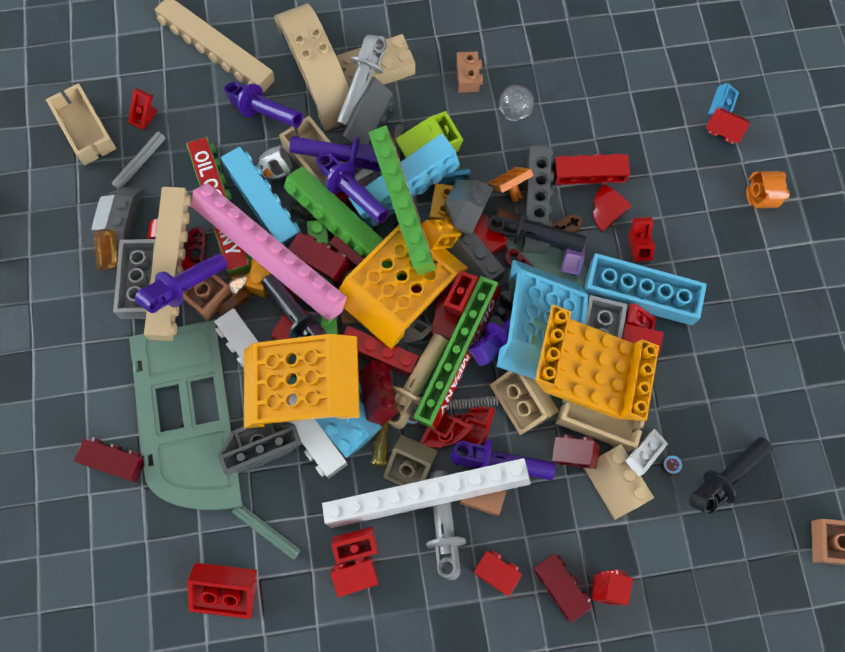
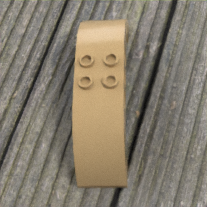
(316, 61)

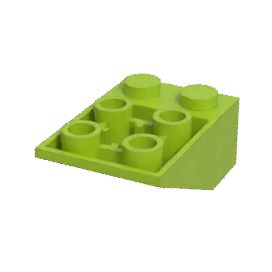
(427, 131)

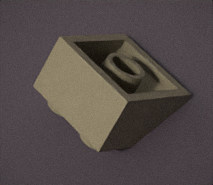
(409, 462)

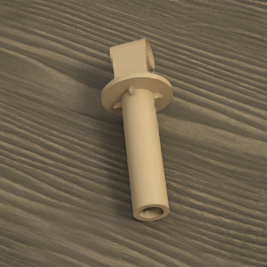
(408, 396)

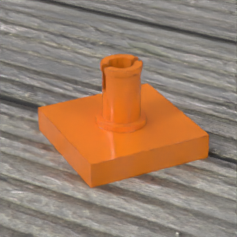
(510, 181)

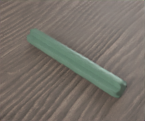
(267, 532)

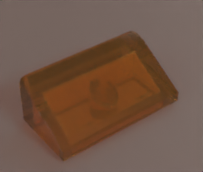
(105, 249)
(236, 282)

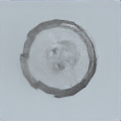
(516, 102)

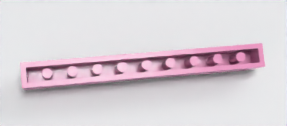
(268, 252)

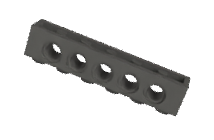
(538, 157)

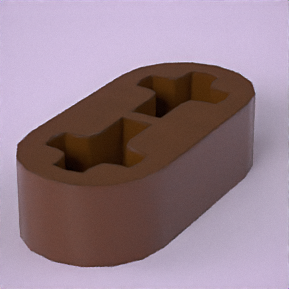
(564, 223)
(235, 302)

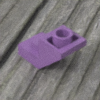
(572, 261)

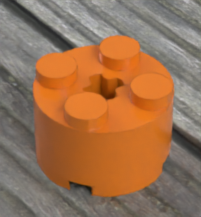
(767, 189)

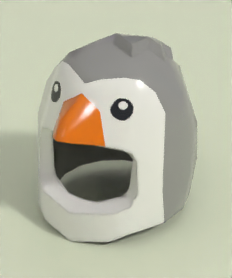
(275, 163)

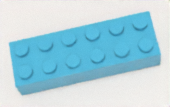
(421, 171)
(259, 196)
(651, 289)
(346, 434)

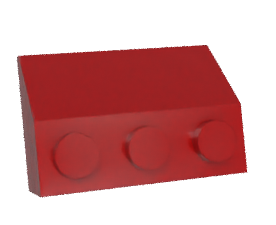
(222, 590)

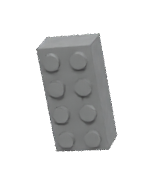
(133, 273)
(606, 315)

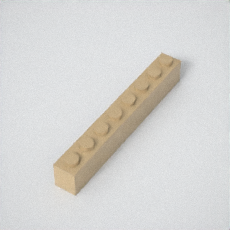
(214, 44)
(168, 256)

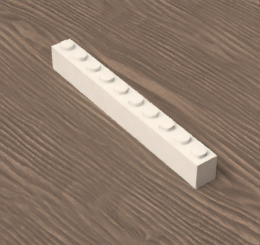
(312, 436)
(426, 493)

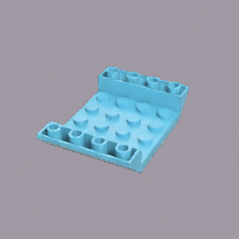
(530, 315)

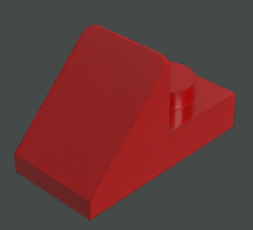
(141, 110)
(639, 317)

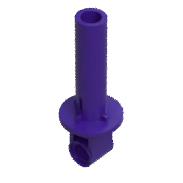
(251, 101)
(359, 154)
(341, 178)
(169, 289)
(488, 346)
(482, 456)

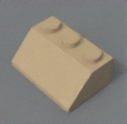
(523, 401)
(618, 484)

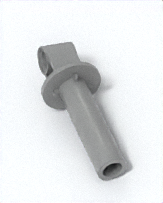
(368, 64)
(446, 541)

